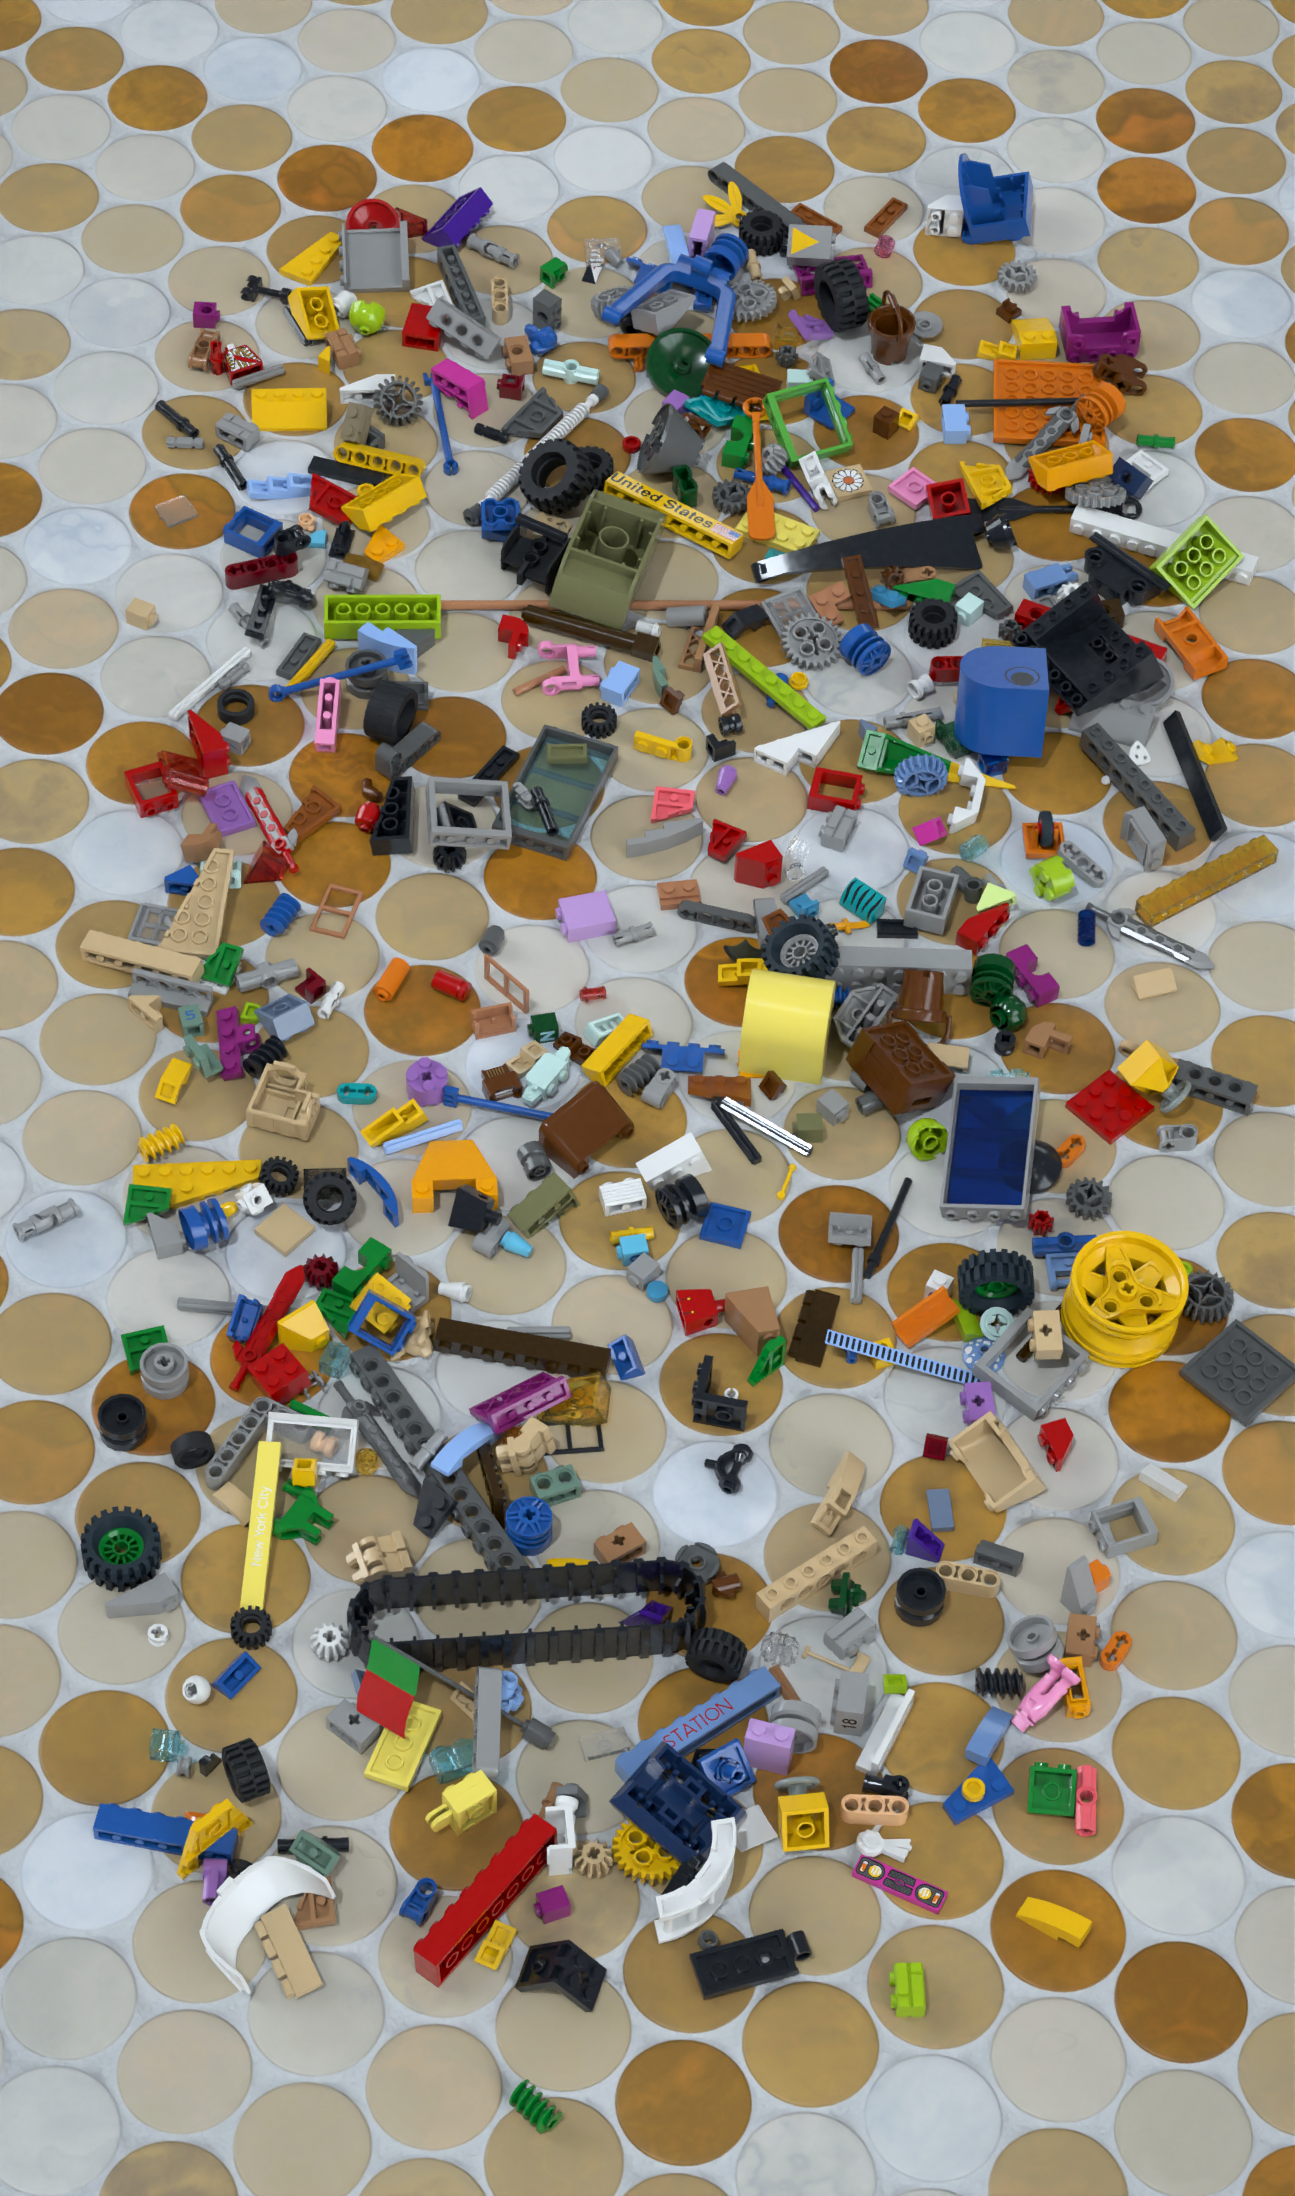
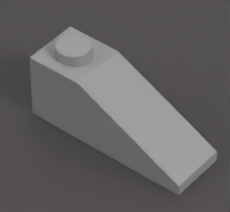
(1079, 1589)
(146, 1599)

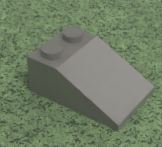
(661, 311)

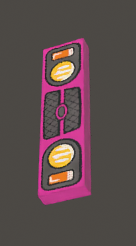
(899, 1884)

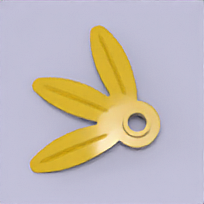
(729, 212)

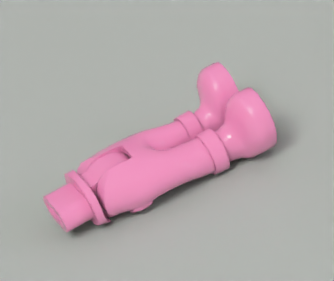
(1039, 1699)

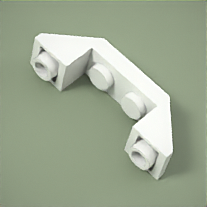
(970, 778)

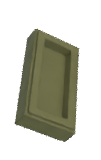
(566, 753)

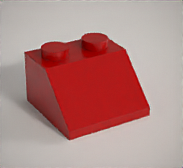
(759, 865)

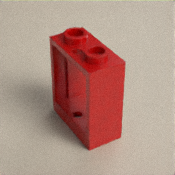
(837, 778)

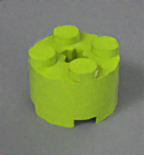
(1052, 878)

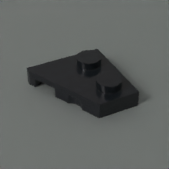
(432, 1508)

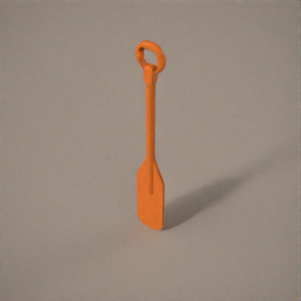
(759, 499)

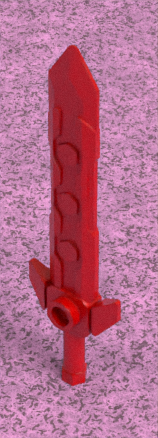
(267, 1326)

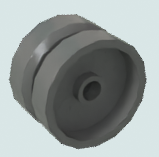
(364, 684)

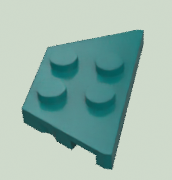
(714, 410)

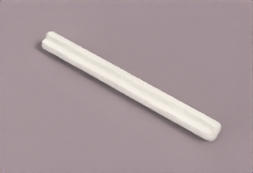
(207, 685)

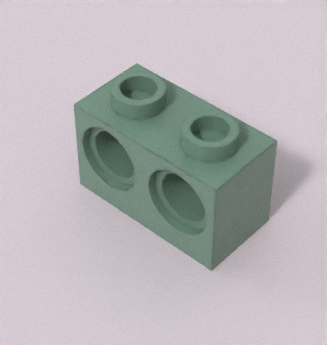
(556, 1491)

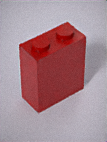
(418, 332)

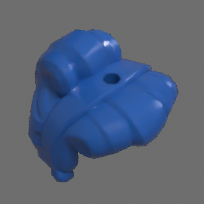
(540, 340)

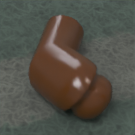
(370, 792)

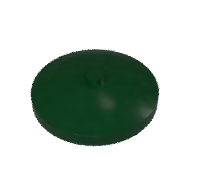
(678, 361)

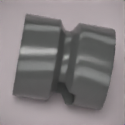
(534, 1160)

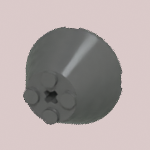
(669, 443)

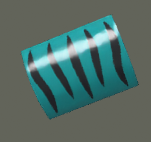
(863, 901)

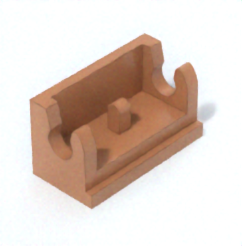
(493, 1020)

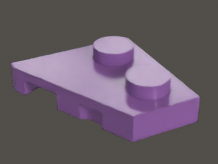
(811, 327)

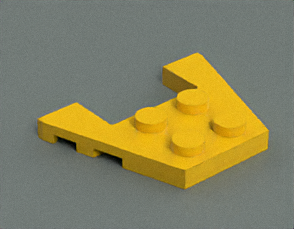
(207, 1831)

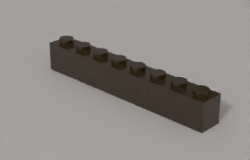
(520, 1349)

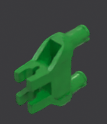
(301, 1515)

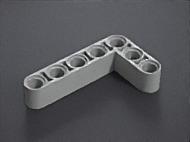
(243, 1435)

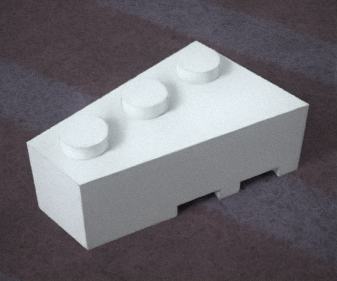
(673, 1162)

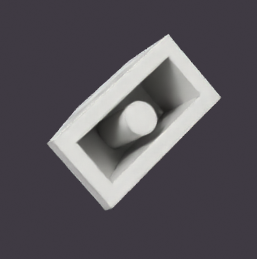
(938, 356)

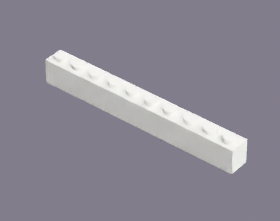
(1143, 538)

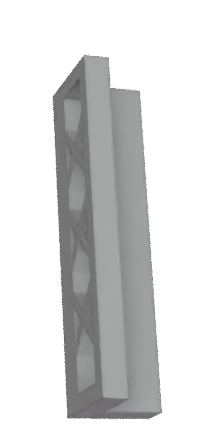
(171, 994)

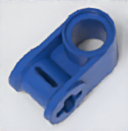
(417, 1904)

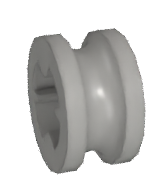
(184, 1766)

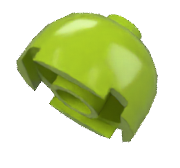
(366, 317)
(926, 1138)

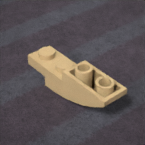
(841, 1493)

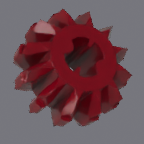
(320, 1271)

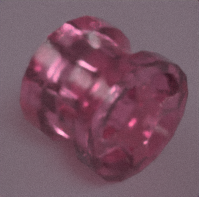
(884, 246)

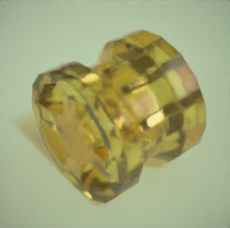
(362, 1458)

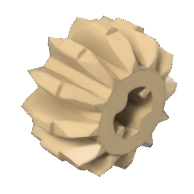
(601, 1855)

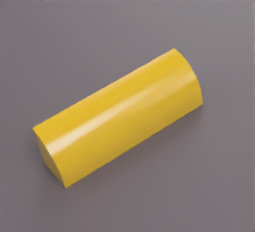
(617, 1049)

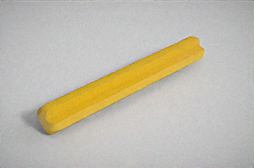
(312, 664)

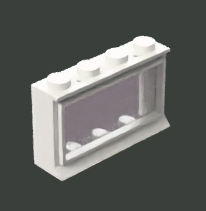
(315, 1437)

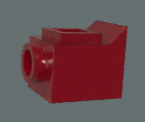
(511, 386)

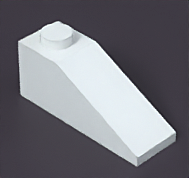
(363, 390)

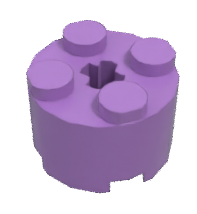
(426, 1082)

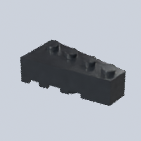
(396, 822)

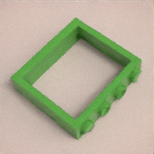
(833, 406)

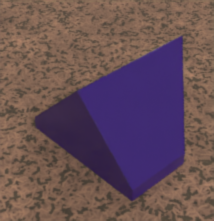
(923, 1543)
(652, 1613)

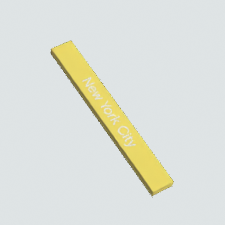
(261, 1525)

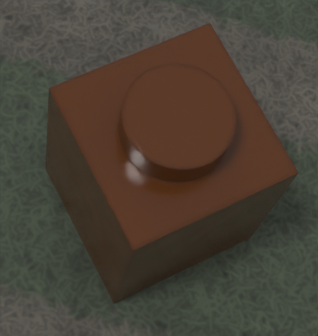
(885, 422)

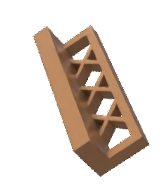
(713, 618)
(719, 680)

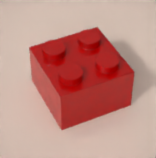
(947, 499)
(279, 1375)

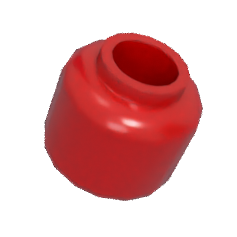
(367, 816)

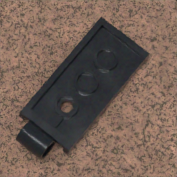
(739, 1965)

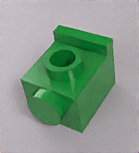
(553, 272)

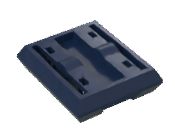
(671, 1810)

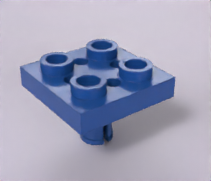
(738, 1774)

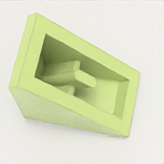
(995, 896)

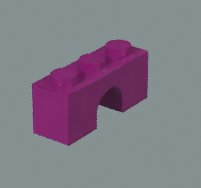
(1038, 988)

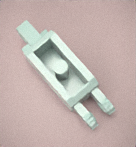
(546, 1076)

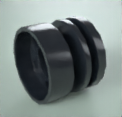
(682, 1201)

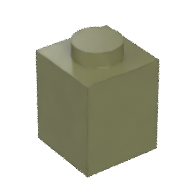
(808, 1127)

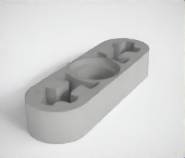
(1082, 872)

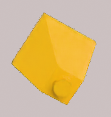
(304, 1329)

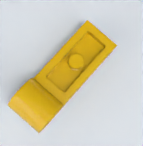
(678, 751)

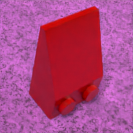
(208, 746)

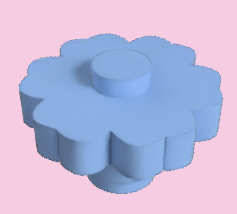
(511, 1692)

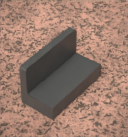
(998, 1557)

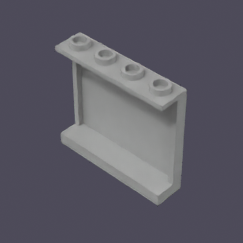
(374, 259)

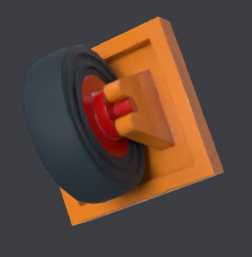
(1042, 838)

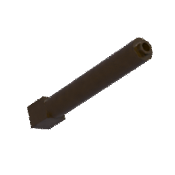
(639, 644)

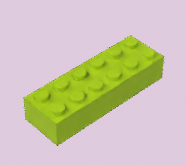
(397, 611)

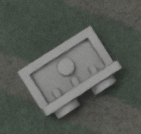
(850, 1229)

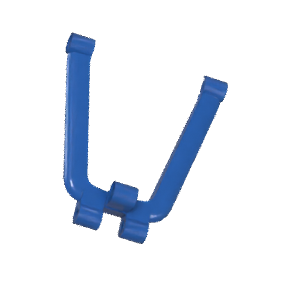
(696, 274)

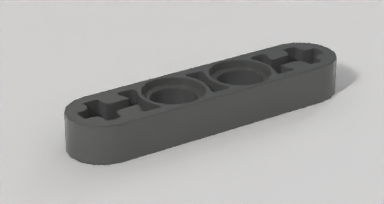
(738, 920)

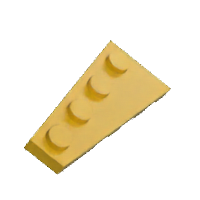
(313, 261)

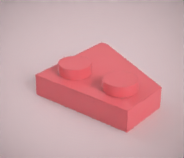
(671, 803)

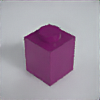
(552, 1904)

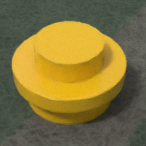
(798, 681)

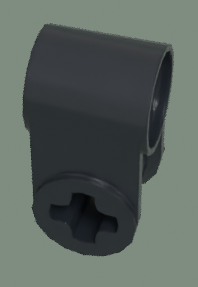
(289, 540)

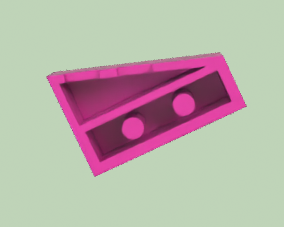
(462, 385)

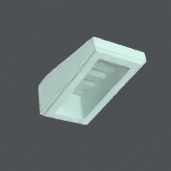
(593, 1029)

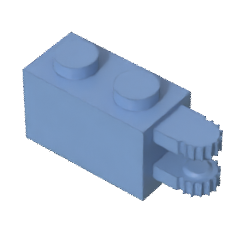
(1048, 580)

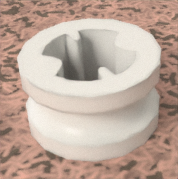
(158, 1641)

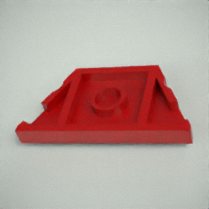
(328, 499)

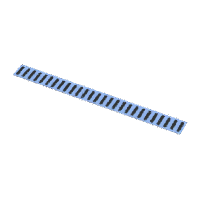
(899, 1357)

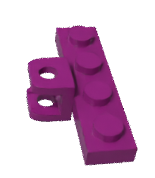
(234, 1042)

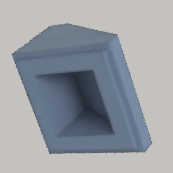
(863, 726)

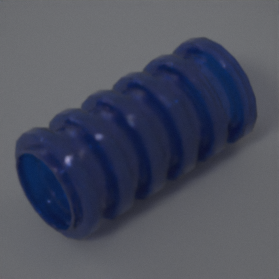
(1086, 927)

